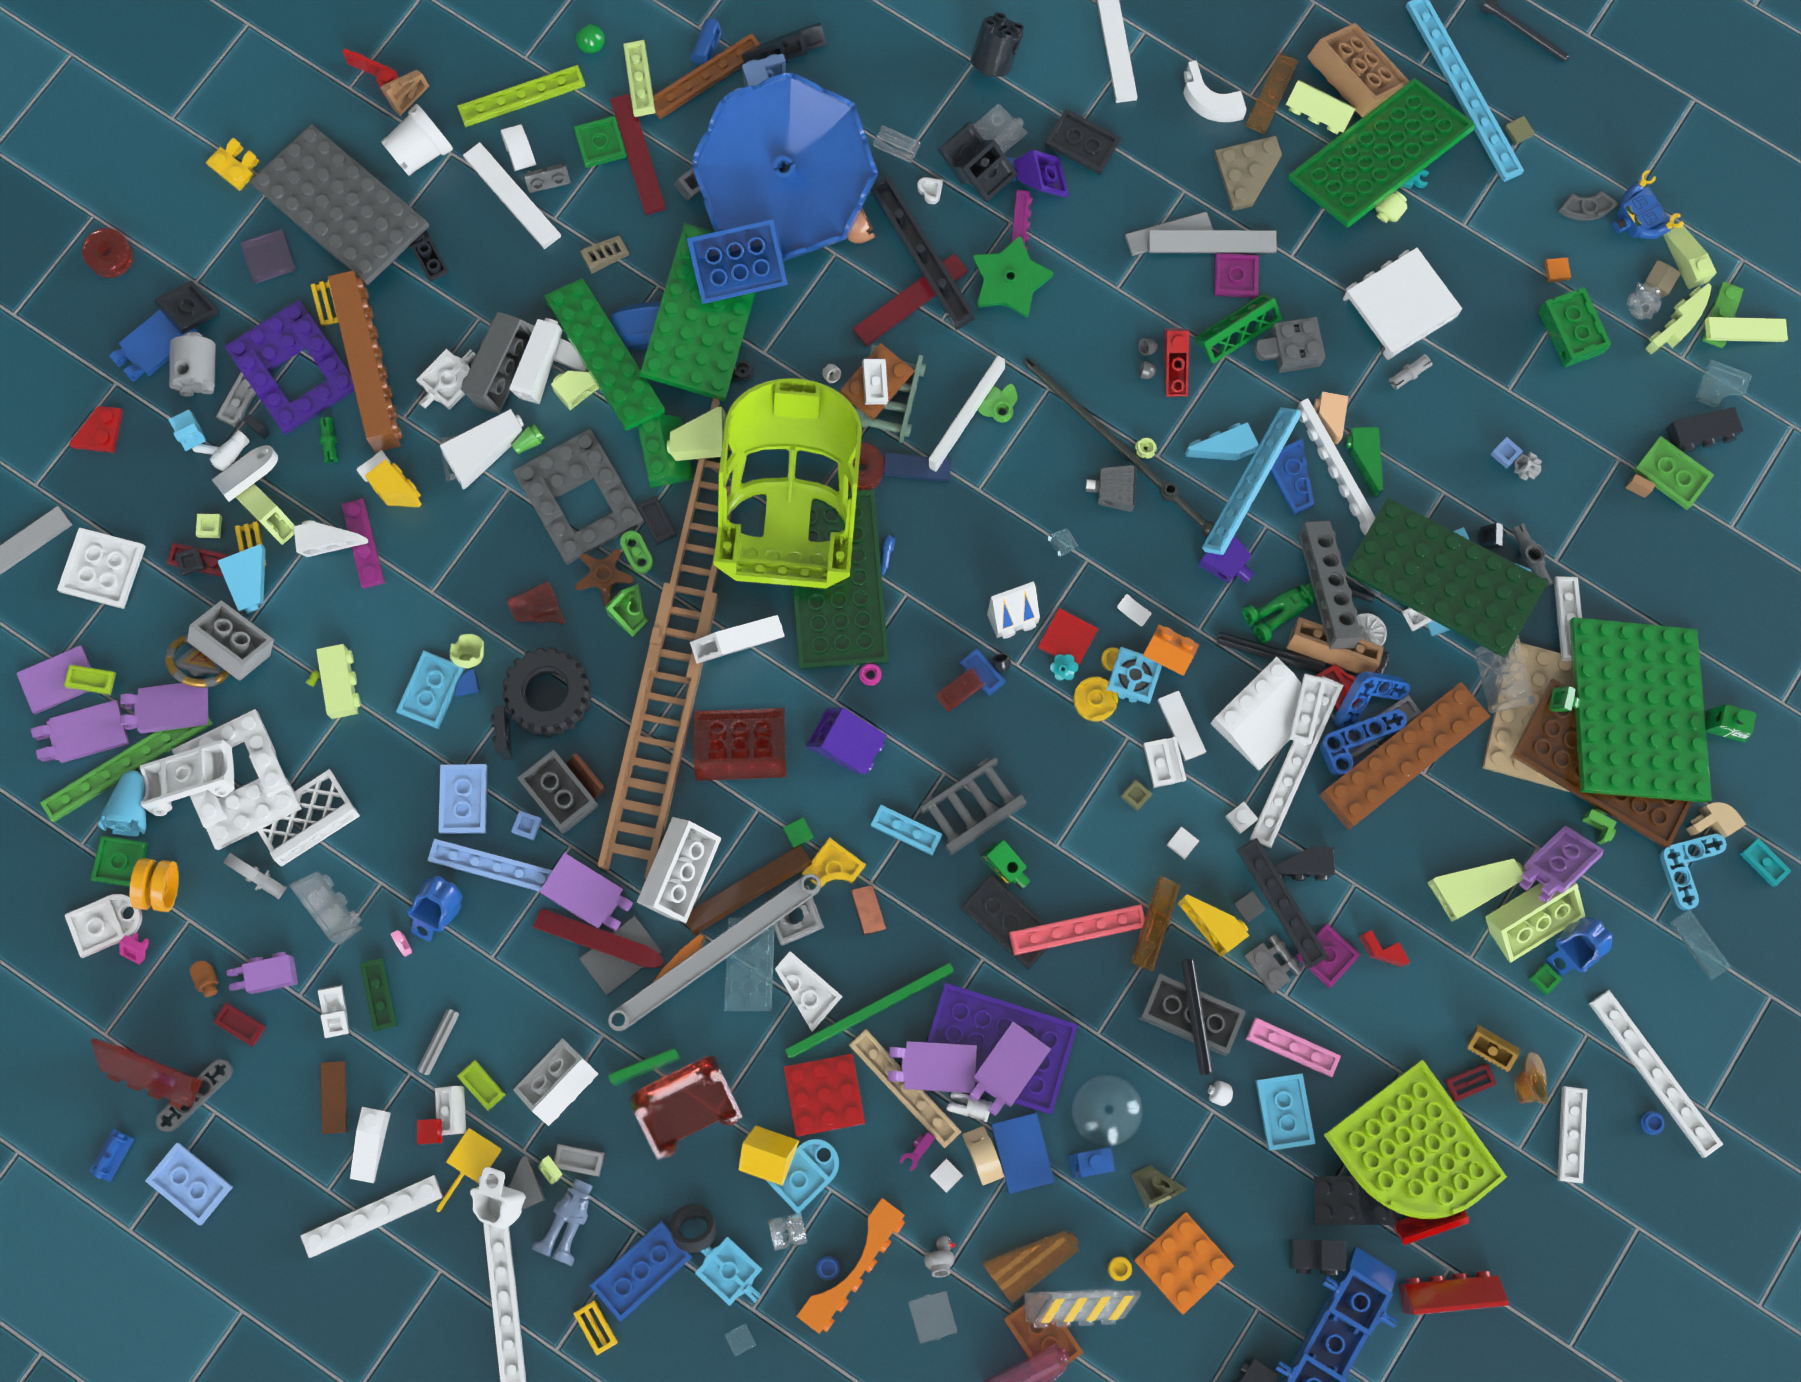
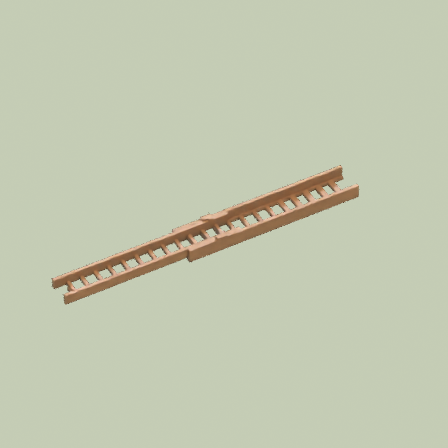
(650, 672)

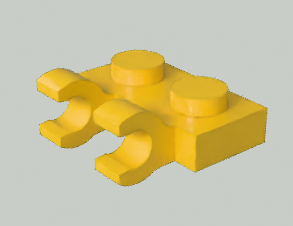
(229, 168)

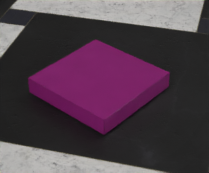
(1236, 275)
(1340, 957)

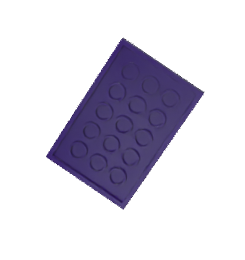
(981, 1020)

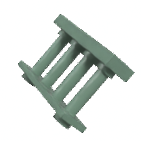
(905, 428)

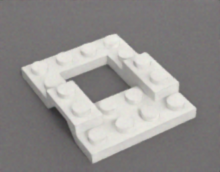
(254, 804)

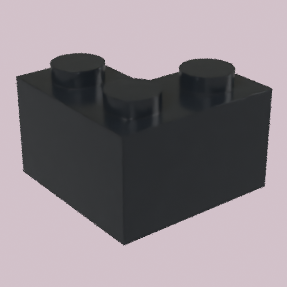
(1325, 1255)

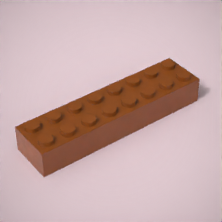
(365, 361)
(1404, 756)

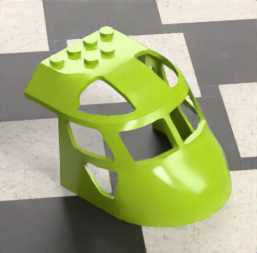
(795, 418)

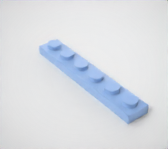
(488, 865)

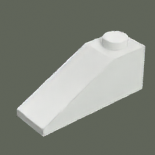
(317, 538)
(369, 1144)

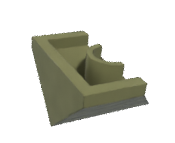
(1155, 1186)

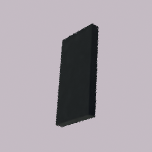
(1002, 912)

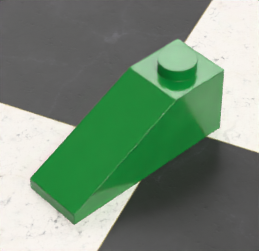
(1366, 455)

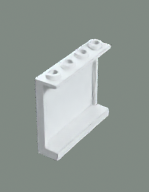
(1403, 302)

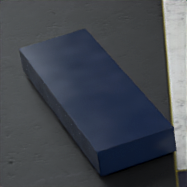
(915, 468)

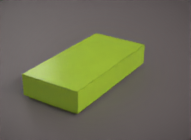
(89, 679)
(481, 1085)

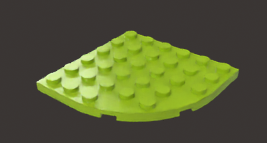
(1415, 1149)

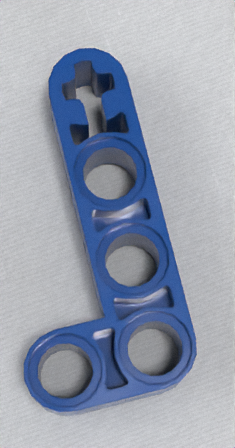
(1364, 737)

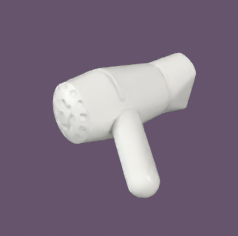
(226, 454)

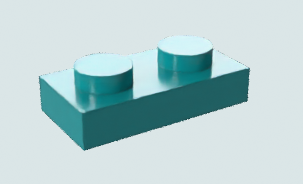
(1765, 862)

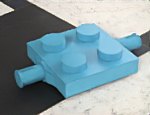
(729, 1271)

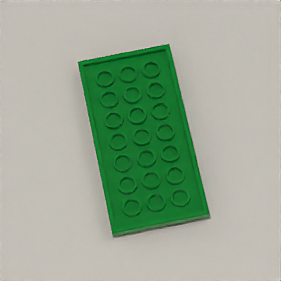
(1381, 152)
(691, 341)

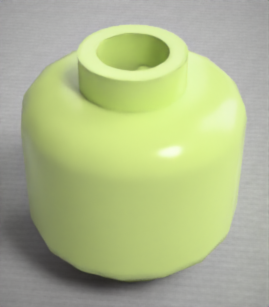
(1392, 207)

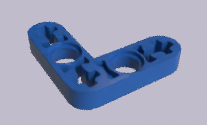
(1364, 687)

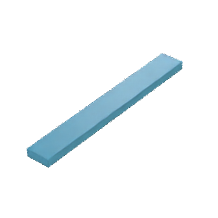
(1251, 481)

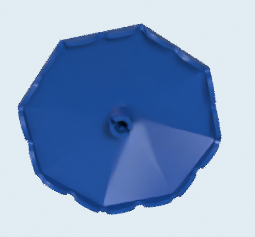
(786, 157)

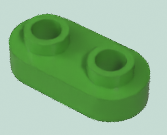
(636, 553)

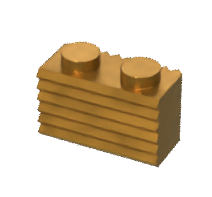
(1493, 1048)

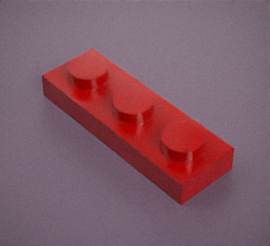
(1415, 1229)

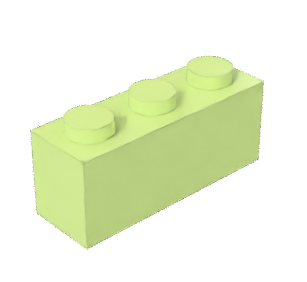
(1320, 107)
(338, 681)

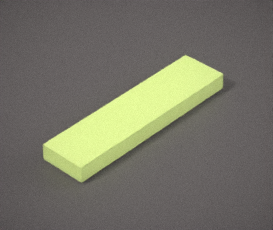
(639, 78)
(1746, 329)

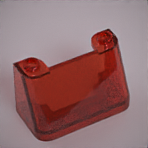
(684, 1105)

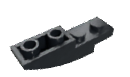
(428, 257)

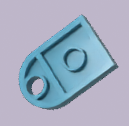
(807, 1174)

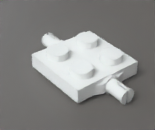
(445, 378)

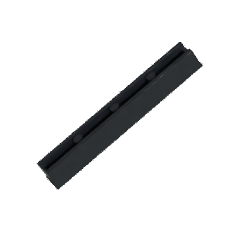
(922, 253)

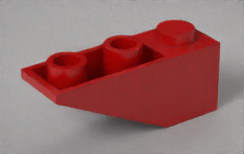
(1176, 361)

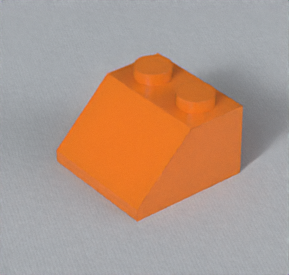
(1171, 649)

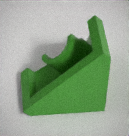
(628, 610)

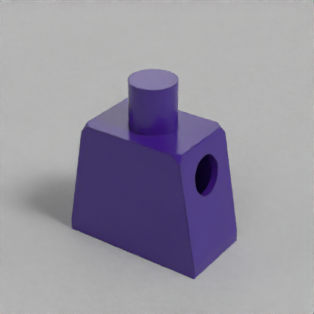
(1229, 564)

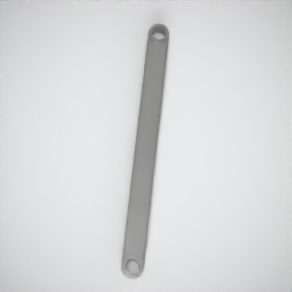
(714, 952)

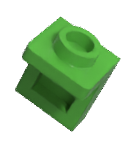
(1599, 820)

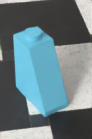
(245, 577)

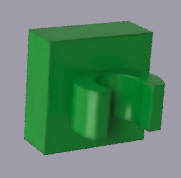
(1563, 699)

